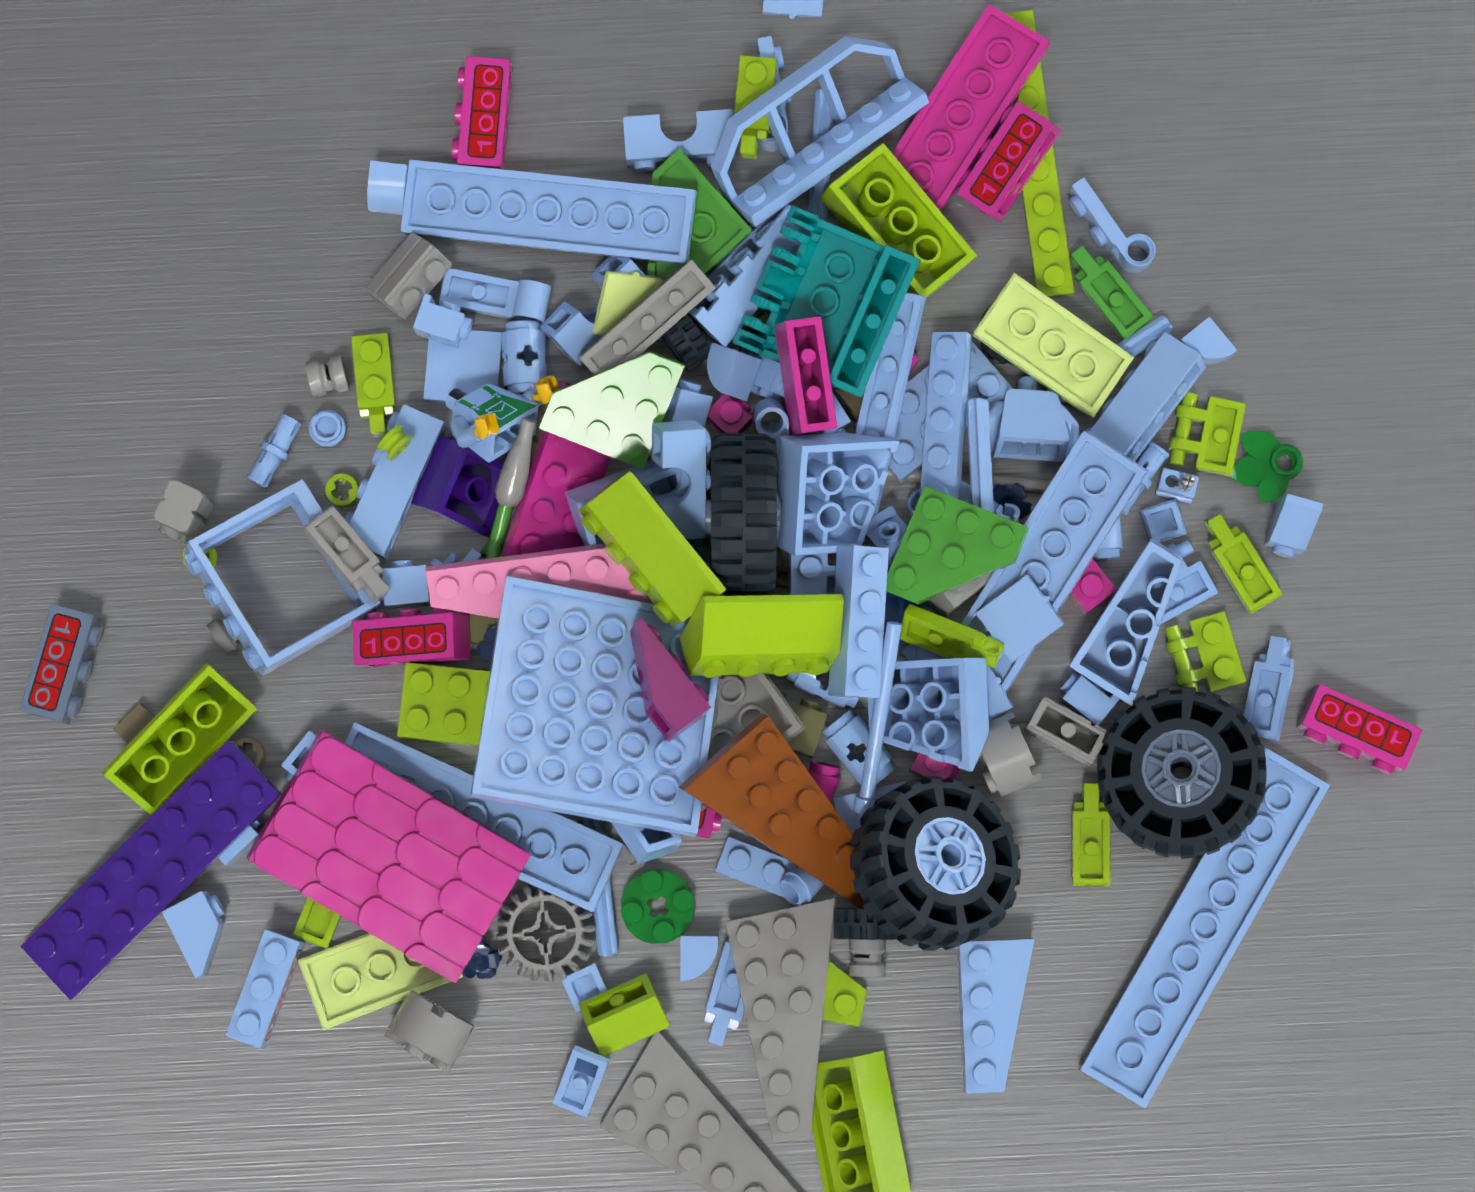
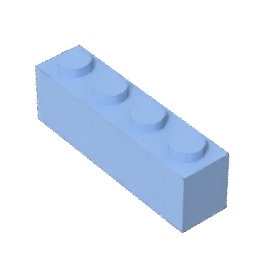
(1148, 396)
(389, 491)
(863, 583)

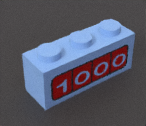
(265, 988)

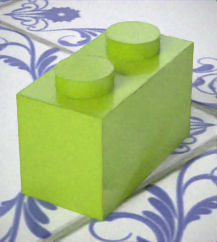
(624, 1015)

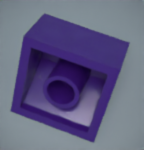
(459, 487)

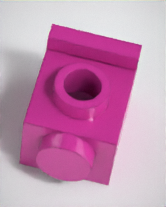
(730, 415)

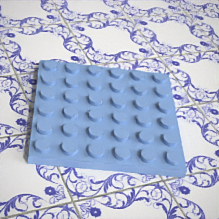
(570, 717)

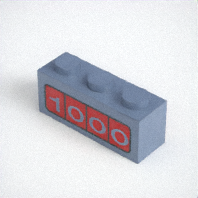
(61, 664)

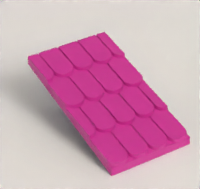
(388, 856)

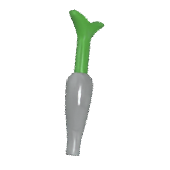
(510, 486)

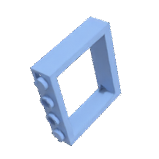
(306, 509)

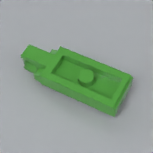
(1109, 293)

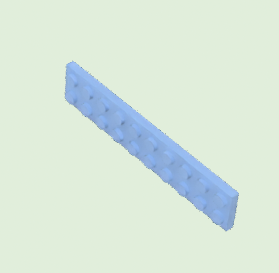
(1201, 938)

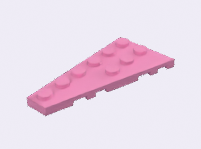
(478, 584)

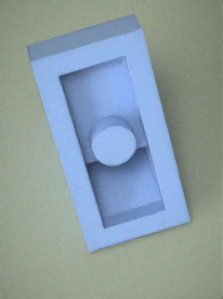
(581, 1081)

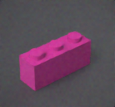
(805, 376)

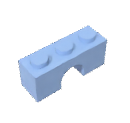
(649, 147)
(574, 330)
(684, 447)

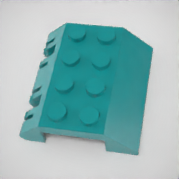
(843, 280)

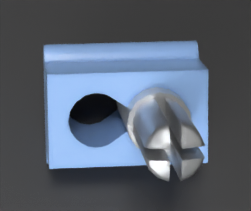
(1184, 488)

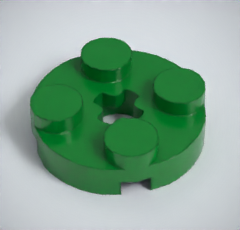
(651, 886)

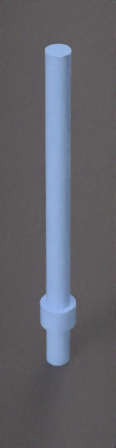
(878, 723)

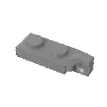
(347, 553)

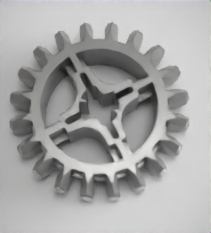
(547, 957)

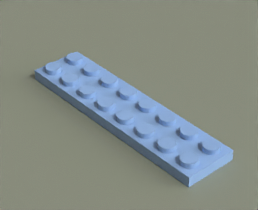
(549, 211)
(1065, 532)
(560, 848)

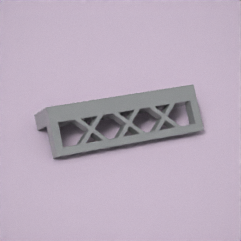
(649, 319)

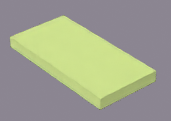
(1052, 345)
(362, 979)

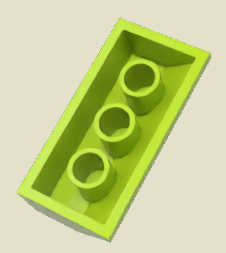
(891, 209)
(649, 549)
(763, 635)
(180, 739)
(857, 1126)

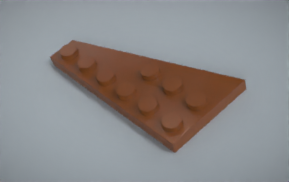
(775, 800)

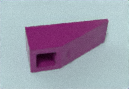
(666, 691)

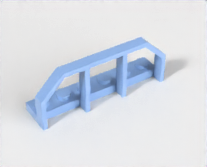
(829, 151)

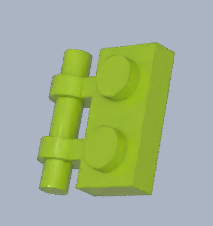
(1218, 437)
(1214, 649)

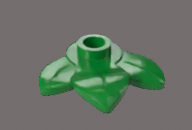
(1261, 466)

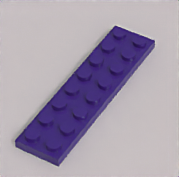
(151, 870)

